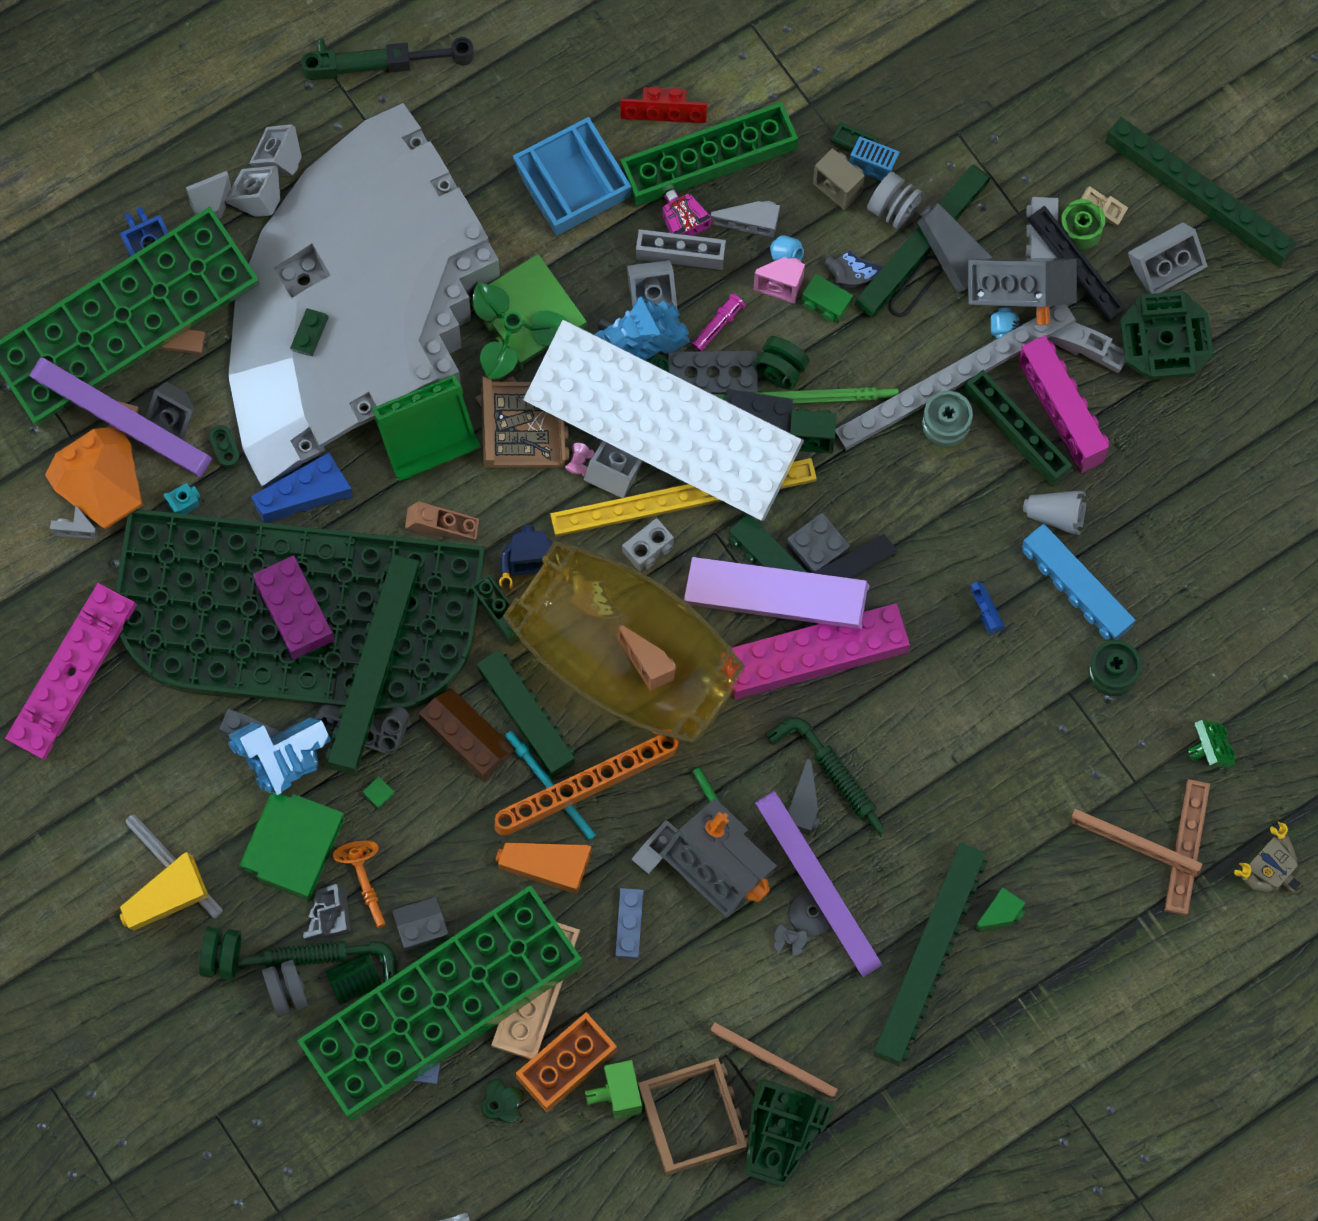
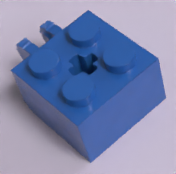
(148, 231)

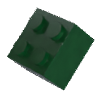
(815, 429)

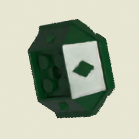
(1168, 316)

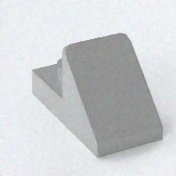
(78, 528)

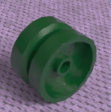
(781, 362)
(1104, 661)
(220, 953)

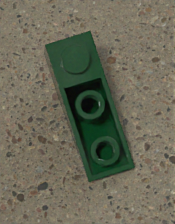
(495, 605)

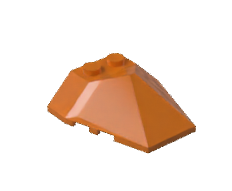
(98, 476)

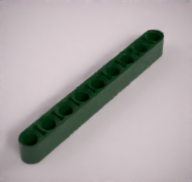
(917, 246)

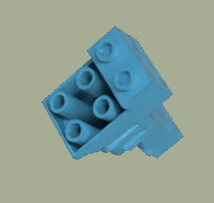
(647, 329)
(283, 756)

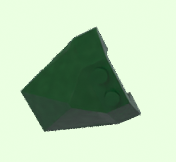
(782, 1130)

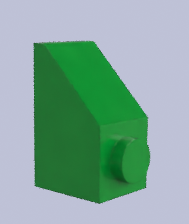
(1002, 912)

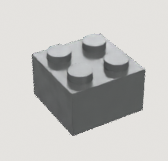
(817, 544)

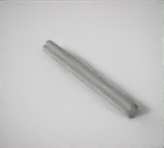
(166, 857)

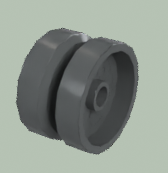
(285, 988)

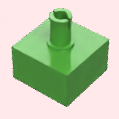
(619, 1090)

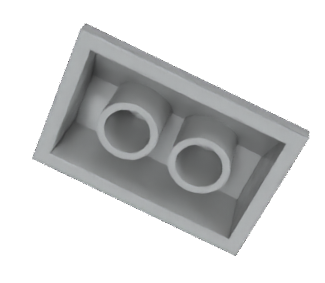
(1168, 258)

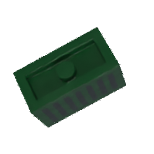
(353, 978)

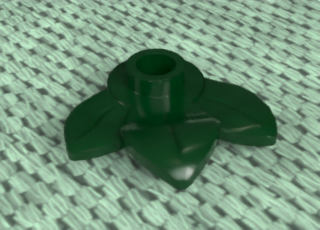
(505, 1099)

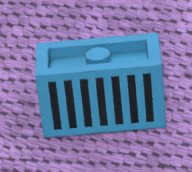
(873, 158)

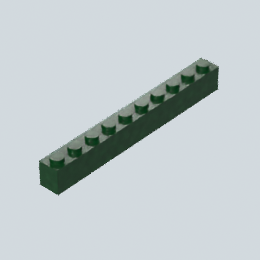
(1200, 192)
(373, 665)
(929, 955)

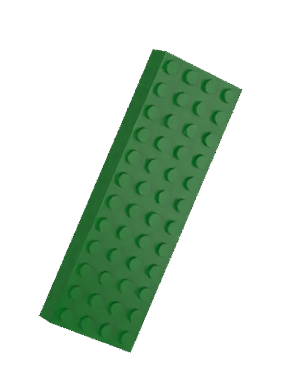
(127, 312)
(440, 1003)

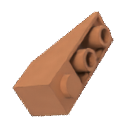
(440, 522)

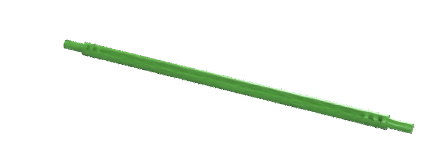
(831, 395)

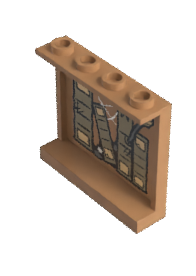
(515, 433)

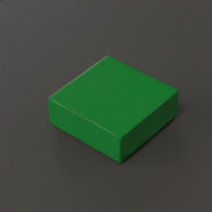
(378, 792)

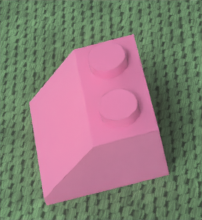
(780, 279)

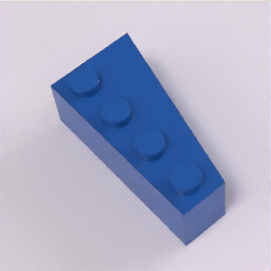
(302, 490)

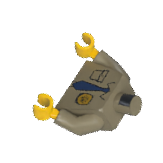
(1272, 865)

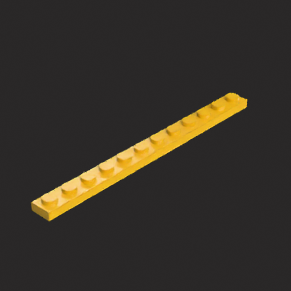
(655, 503)

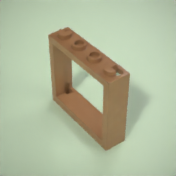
(727, 1095)

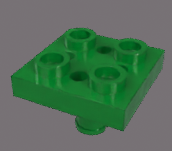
(1213, 745)

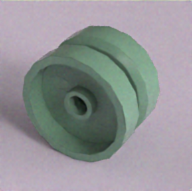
(947, 418)

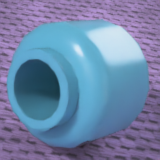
(786, 247)
(1004, 322)

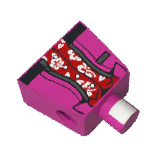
(684, 215)

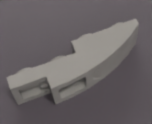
(1090, 343)

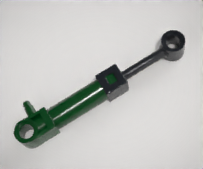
(393, 57)

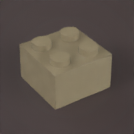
(838, 178)

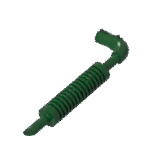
(833, 767)
(325, 953)

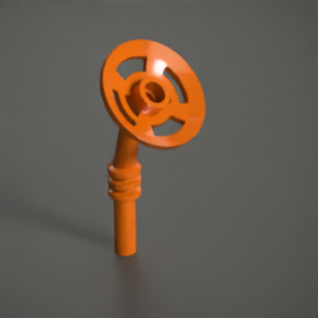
(357, 859)

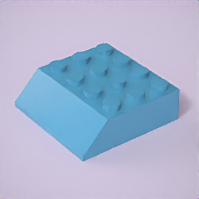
(572, 176)

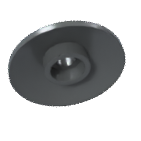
(801, 918)

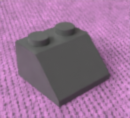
(420, 925)

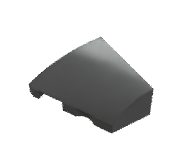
(329, 913)

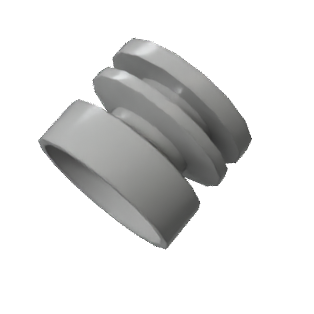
(898, 202)

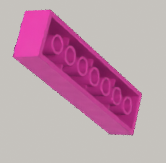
(820, 651)

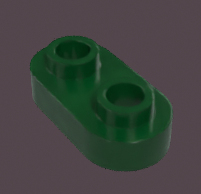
(224, 447)

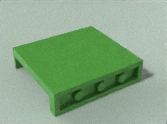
(531, 290)

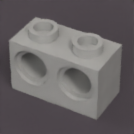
(644, 541)

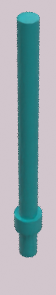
(523, 751)

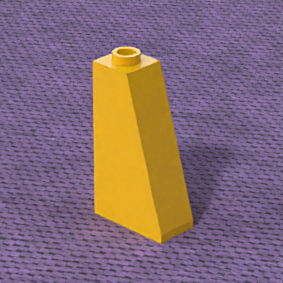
(165, 894)

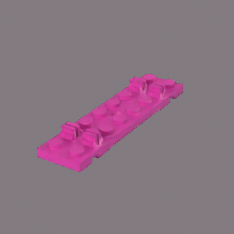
(81, 649)

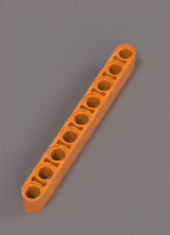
(579, 792)

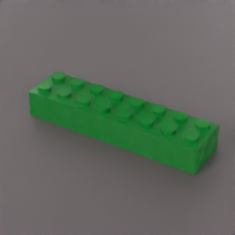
(709, 153)

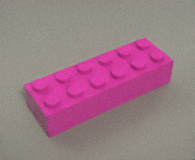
(1063, 403)

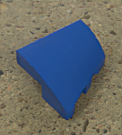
(988, 613)

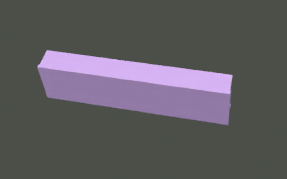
(776, 592)

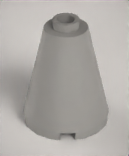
(1058, 510)

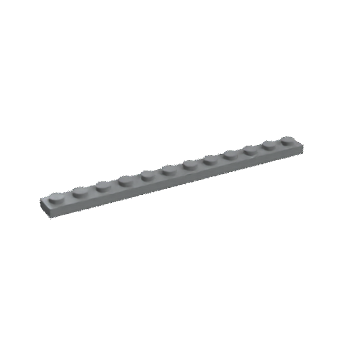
(951, 378)

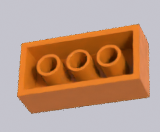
(566, 1062)

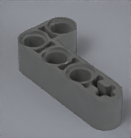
(380, 730)

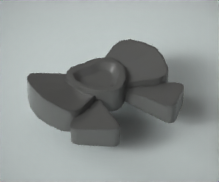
(784, 935)

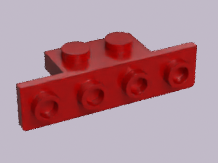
(663, 105)

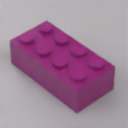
(293, 607)

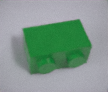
(826, 299)

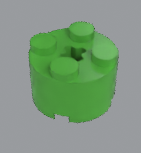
(1092, 221)

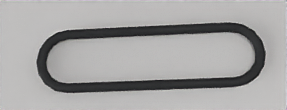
(921, 293)

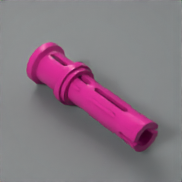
(724, 315)

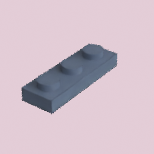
(629, 923)

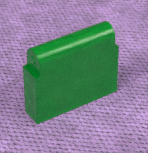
(292, 844)

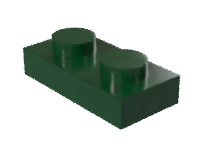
(309, 332)

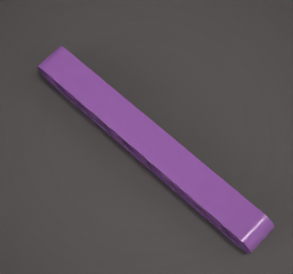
(120, 417)
(818, 884)

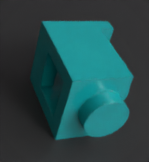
(183, 506)

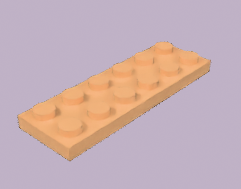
(525, 1029)

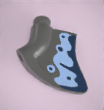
(851, 270)

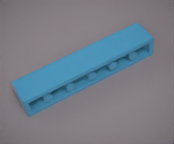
(1077, 583)

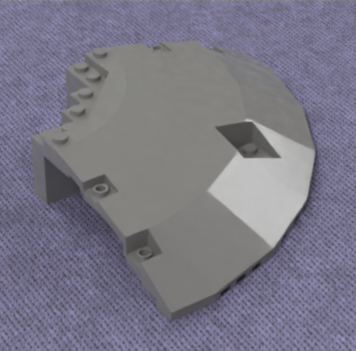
(388, 267)

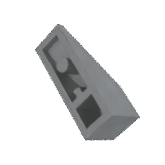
(753, 218)

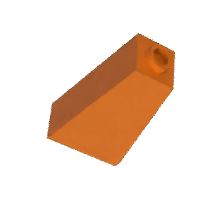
(548, 864)

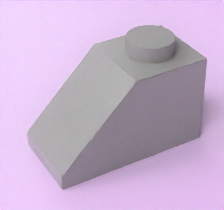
(650, 853)

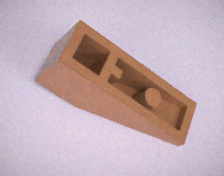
(647, 658)

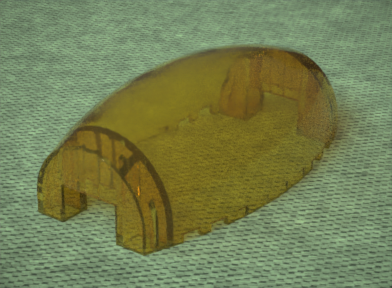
(572, 627)

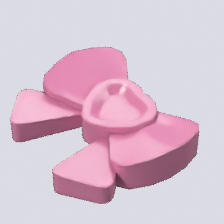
(580, 453)

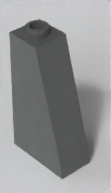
(950, 244)

